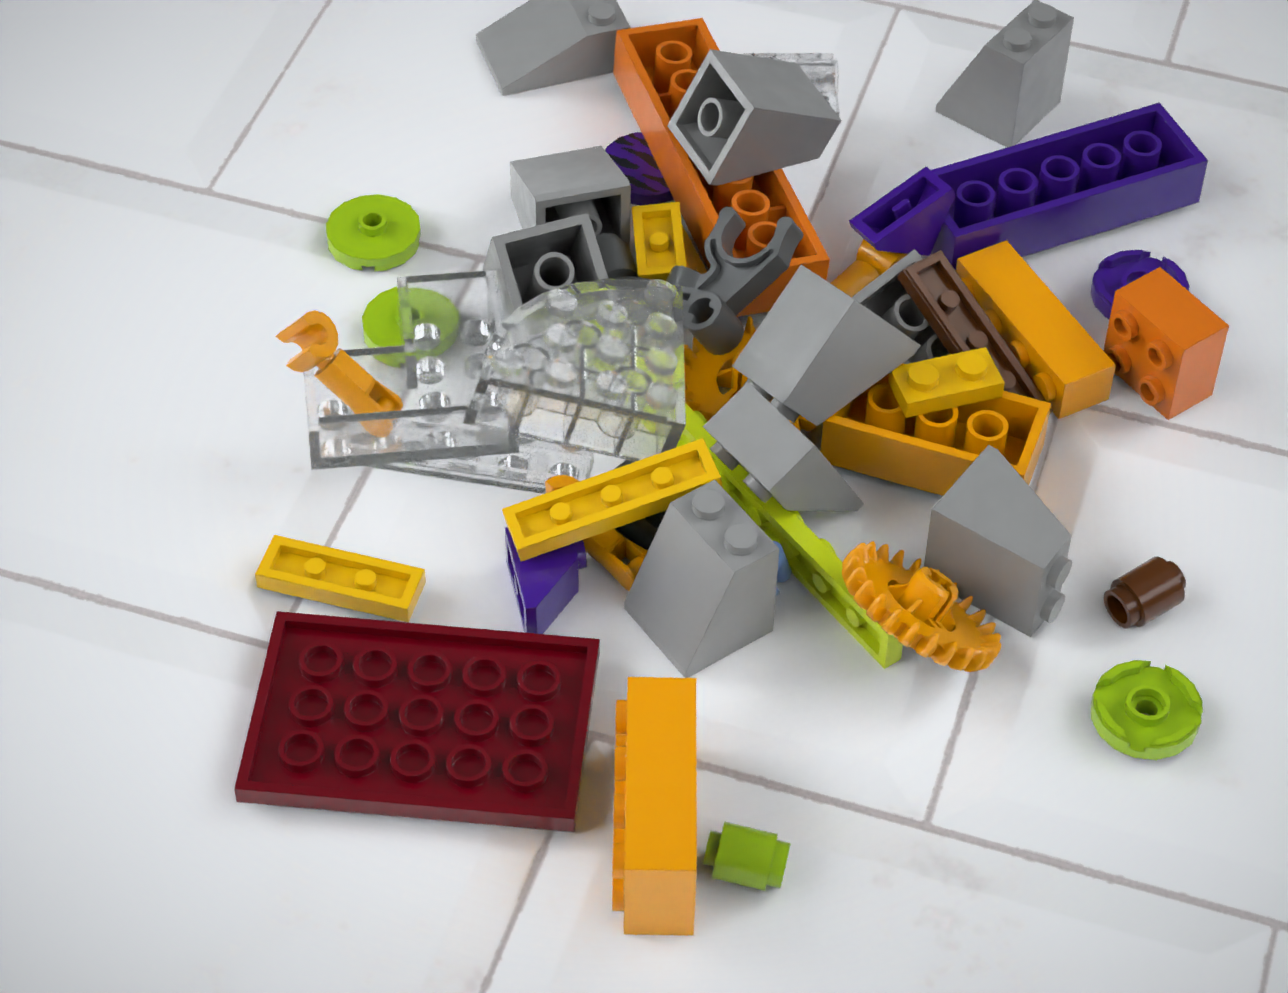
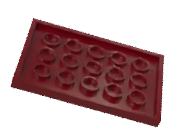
(421, 721)

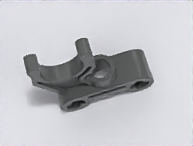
(731, 283)

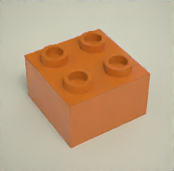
(1165, 342)

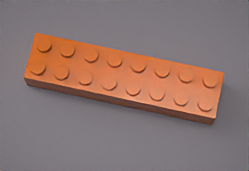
(654, 73)

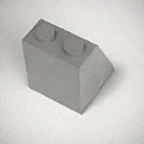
(1013, 77)
(751, 117)
(571, 185)
(544, 259)
(819, 349)
(1000, 544)
(705, 581)

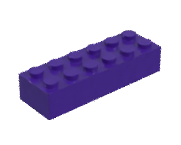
(1071, 184)

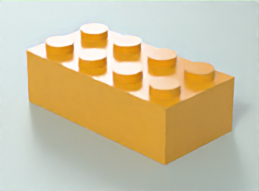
(936, 446)
(655, 807)

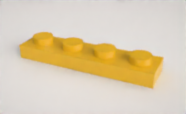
(608, 499)

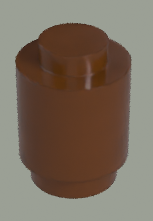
(1145, 593)

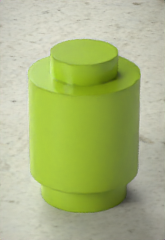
(746, 856)

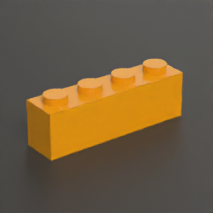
(1038, 329)

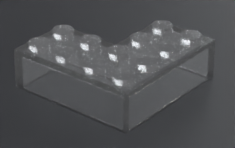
(443, 338)

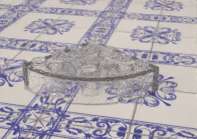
(588, 369)

